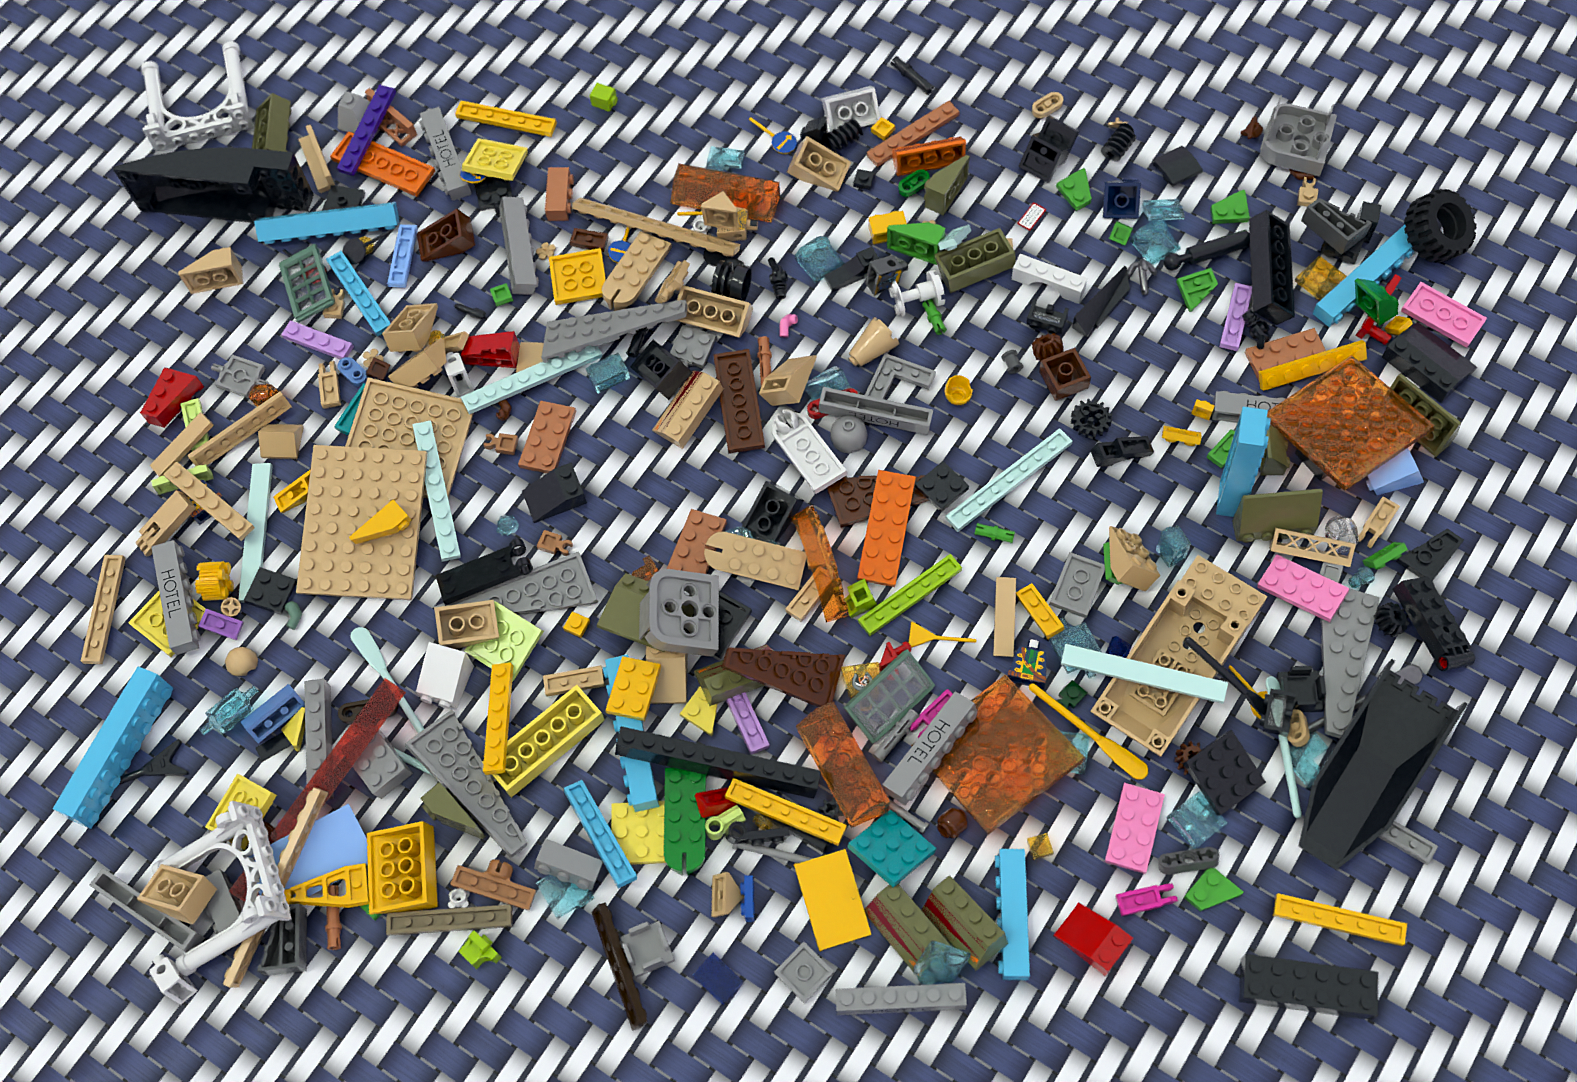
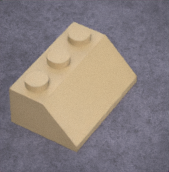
(421, 366)

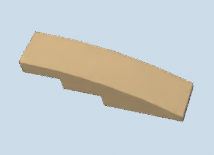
(1004, 616)

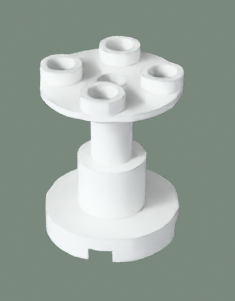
(924, 291)

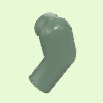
(295, 614)

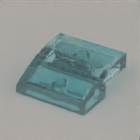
(1163, 209)
(1196, 820)
(563, 895)

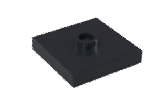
(343, 197)

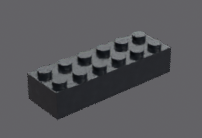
(1271, 267)
(1308, 987)

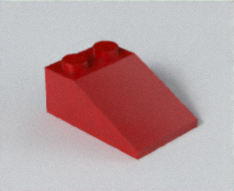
(1093, 938)

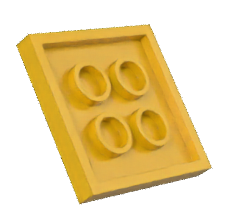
(577, 276)

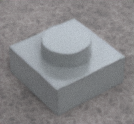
(1332, 571)

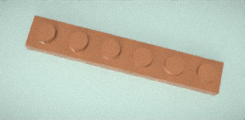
(913, 133)

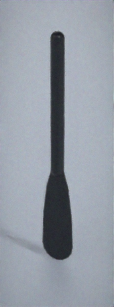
(1253, 698)

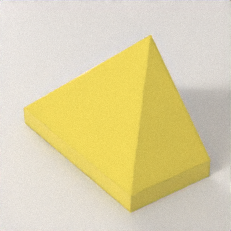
(295, 729)

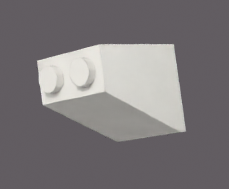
(444, 676)

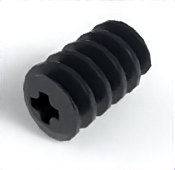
(843, 134)
(1119, 142)

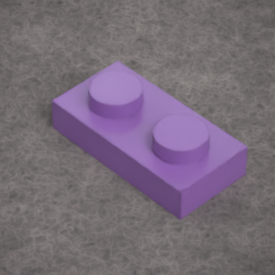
(221, 624)

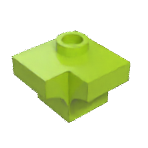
(859, 598)
(478, 950)

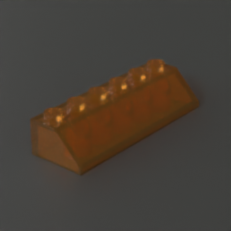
(696, 185)
(843, 765)

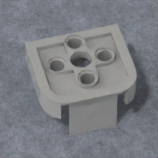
(1298, 138)
(667, 628)

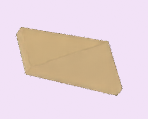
(724, 894)

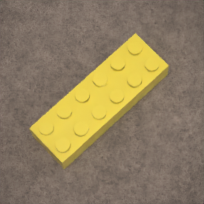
(548, 739)

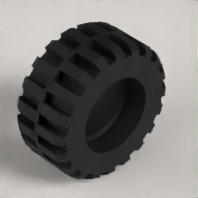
(1455, 220)

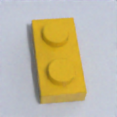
(1174, 434)

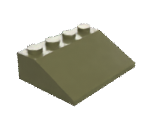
(1445, 424)
(1290, 510)
(623, 609)

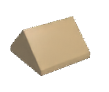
(720, 212)
(280, 441)

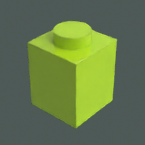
(603, 97)

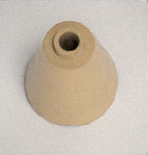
(872, 343)

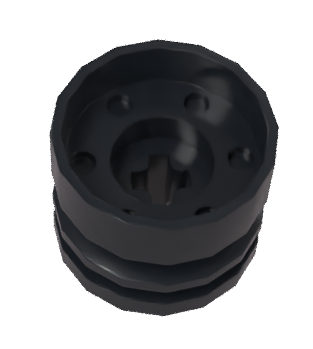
(732, 281)

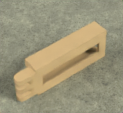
(167, 519)

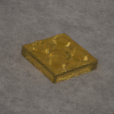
(1320, 278)

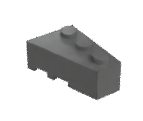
(287, 945)

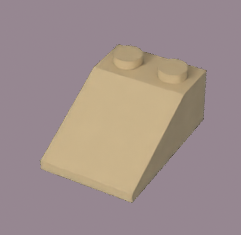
(818, 165)
(213, 271)
(411, 328)
(466, 624)
(672, 679)
(178, 893)

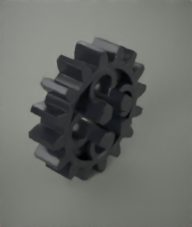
(1095, 410)

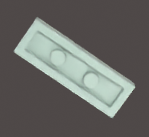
(954, 238)

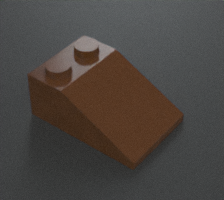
(446, 236)

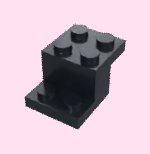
(1048, 148)

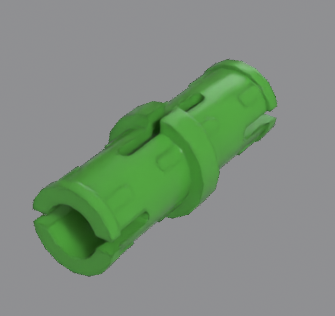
(934, 317)
(994, 533)

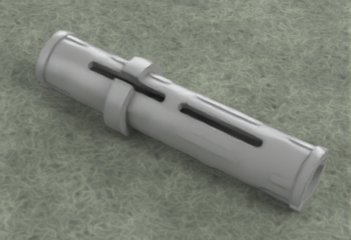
(880, 753)

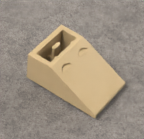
(788, 381)
(1131, 560)

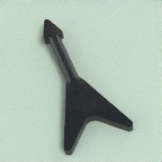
(158, 766)

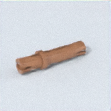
(764, 357)
(333, 922)

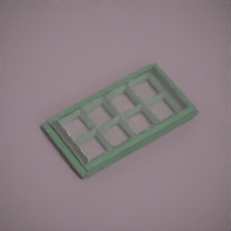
(306, 283)
(889, 696)

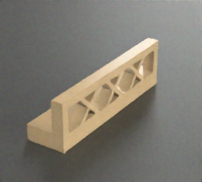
(316, 161)
(1309, 553)

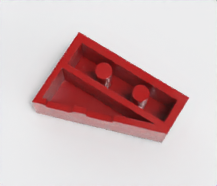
(492, 350)
(167, 394)

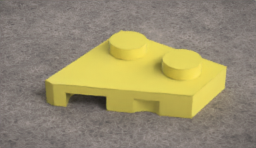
(700, 713)

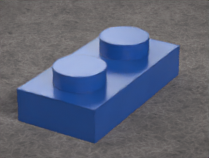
(747, 889)

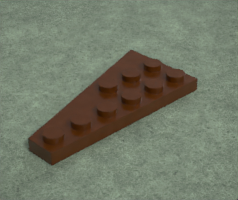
(854, 496)

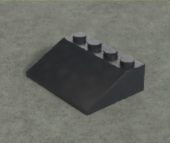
(1428, 361)

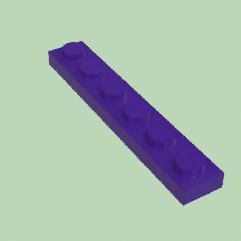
(366, 130)

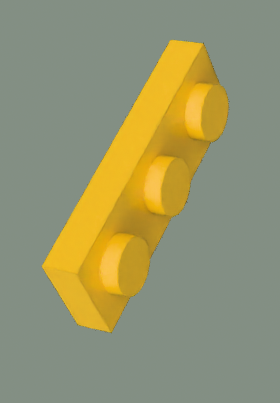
(1040, 611)

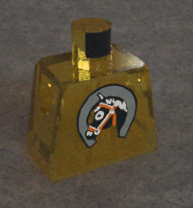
(858, 676)

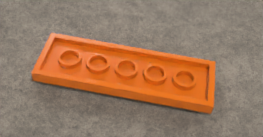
(389, 166)
(886, 528)

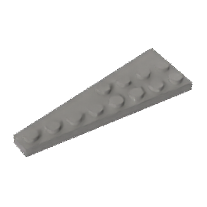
(597, 329)
(547, 587)
(1343, 657)
(454, 763)

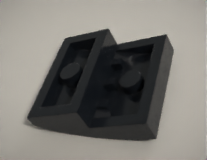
(1177, 165)

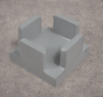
(647, 948)

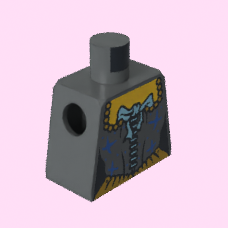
(883, 272)

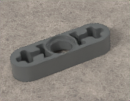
(1202, 853)

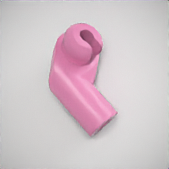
(785, 323)

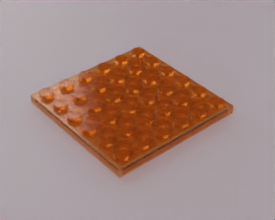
(1349, 422)
(1005, 756)

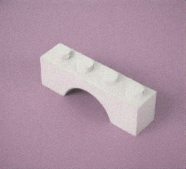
(1068, 284)

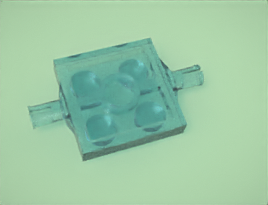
(1076, 636)
(229, 711)

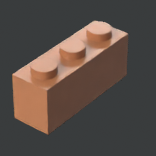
(559, 194)

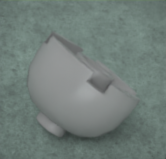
(848, 434)

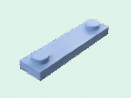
(402, 256)

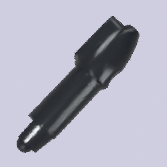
(476, 313)

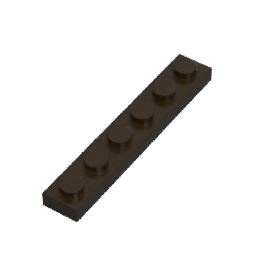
(617, 960)

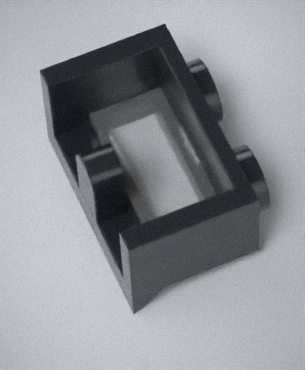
(1046, 318)
(1278, 712)

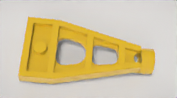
(356, 888)

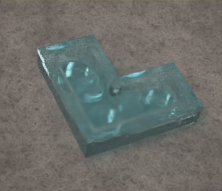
(724, 157)
(1303, 757)

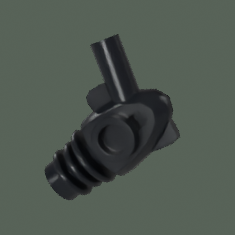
(778, 279)
(1258, 329)

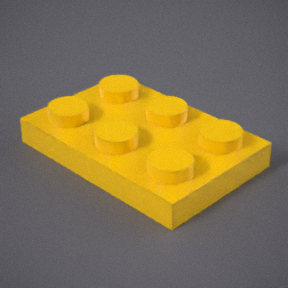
(633, 688)

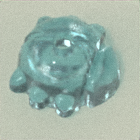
(507, 528)

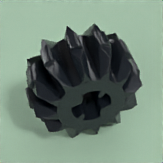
(1391, 619)

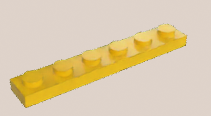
(506, 118)
(1310, 365)
(498, 719)
(786, 811)
(1340, 919)

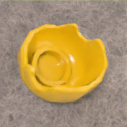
(958, 390)

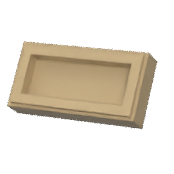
(455, 342)

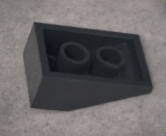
(661, 369)
(554, 493)
(772, 512)

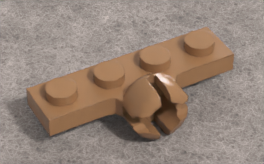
(494, 884)

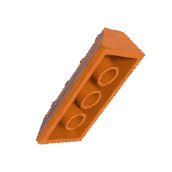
(928, 155)

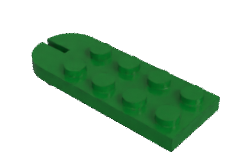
(682, 820)

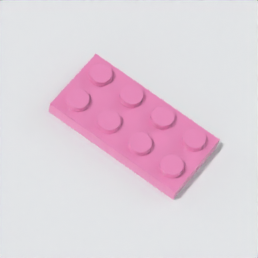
(1443, 314)
(1303, 588)
(1134, 828)

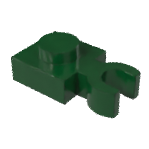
(1071, 695)

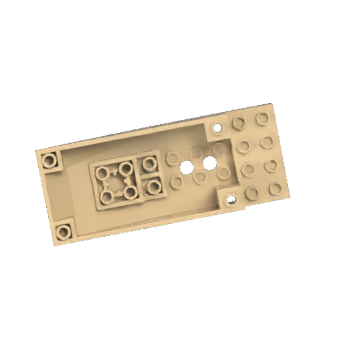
(1201, 596)

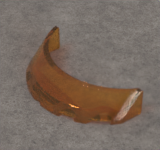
(821, 563)

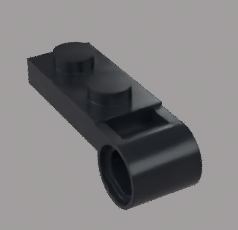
(758, 837)

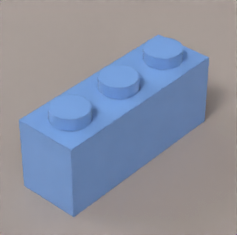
(273, 713)

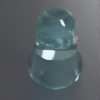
(1362, 577)

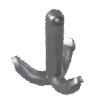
(1142, 265)

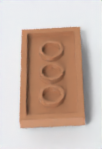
(1284, 350)
(547, 437)
(692, 542)

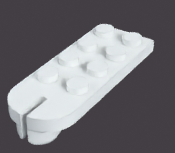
(807, 450)

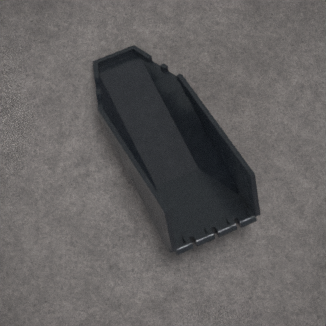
(1374, 768)

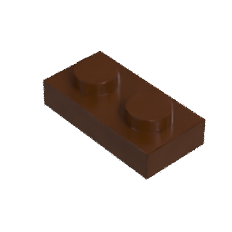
(589, 239)

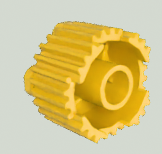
(214, 580)

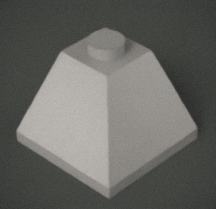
(351, 111)

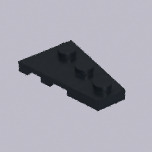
(1432, 555)

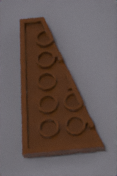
(797, 674)

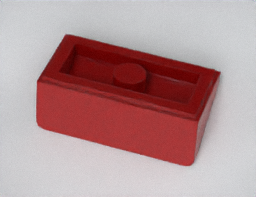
(713, 802)

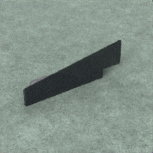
(1102, 304)

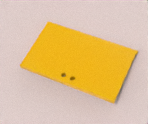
(832, 899)

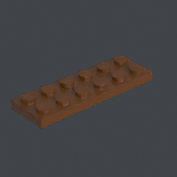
(739, 401)

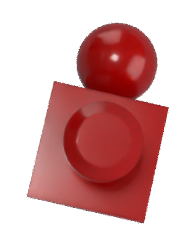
(890, 653)

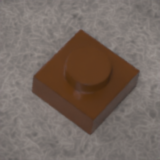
(378, 369)

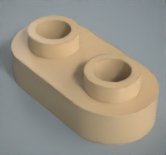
(1045, 106)
(1298, 730)

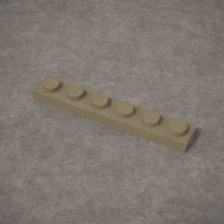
(449, 920)

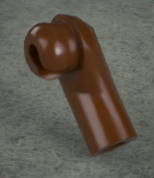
(1300, 175)
(504, 411)

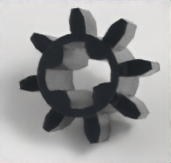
(833, 806)

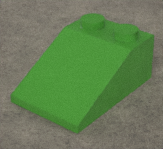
(916, 240)

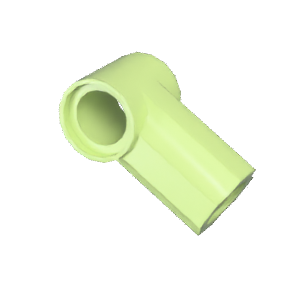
(724, 821)

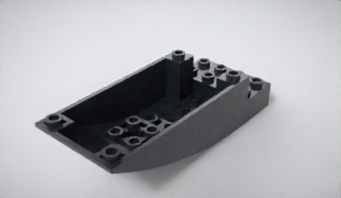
(217, 183)

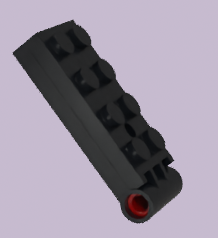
(1434, 623)

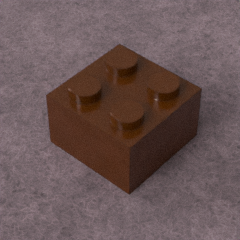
(1065, 374)

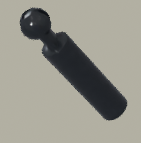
(1209, 250)

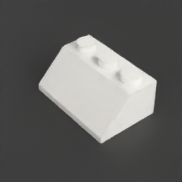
(854, 104)

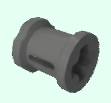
(1012, 361)

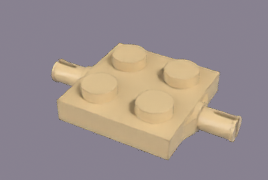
(673, 282)

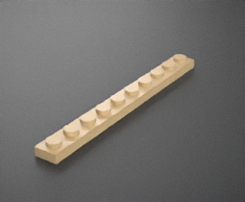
(661, 228)
(288, 859)

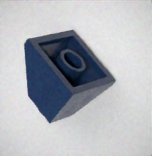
(1122, 199)

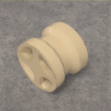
(230, 607)

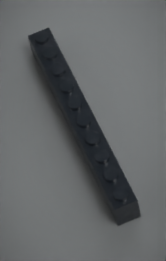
(717, 762)

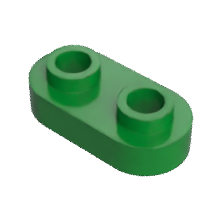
(912, 183)

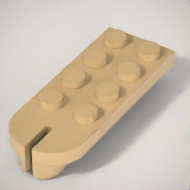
(634, 270)
(756, 559)

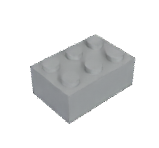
(381, 766)

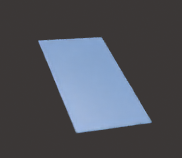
(332, 844)

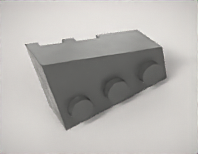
(1335, 226)

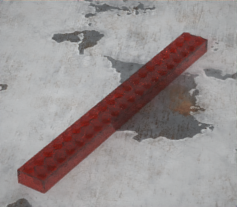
(337, 763)

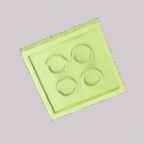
(514, 643)

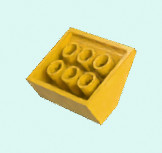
(402, 869)

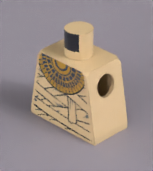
(744, 224)

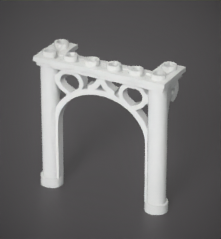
(201, 126)
(258, 910)

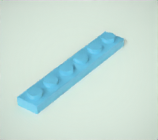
(358, 292)
(600, 834)

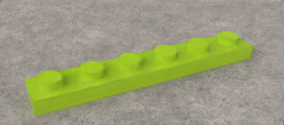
(909, 595)

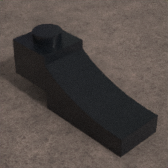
(852, 270)
(1120, 450)

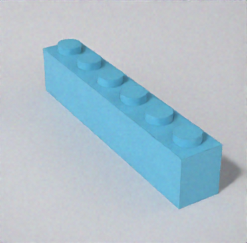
(1013, 913)

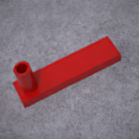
(1368, 325)

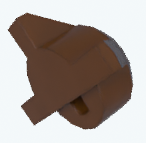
(1253, 130)

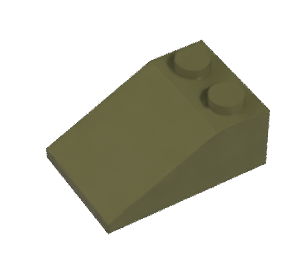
(945, 185)
(443, 806)

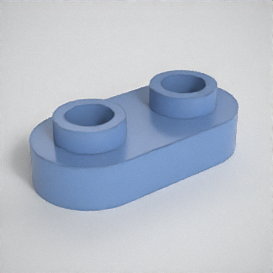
(351, 371)

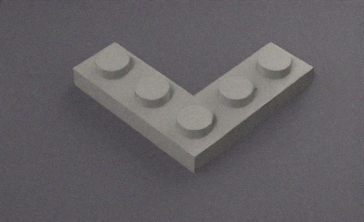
(894, 367)

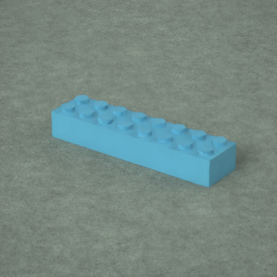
(1243, 459)
(113, 748)

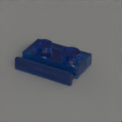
(718, 978)

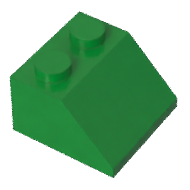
(1375, 301)

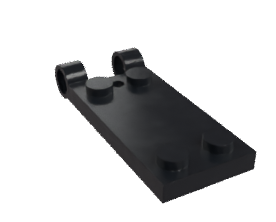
(483, 572)

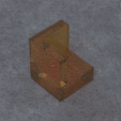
(647, 571)

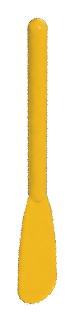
(1122, 757)

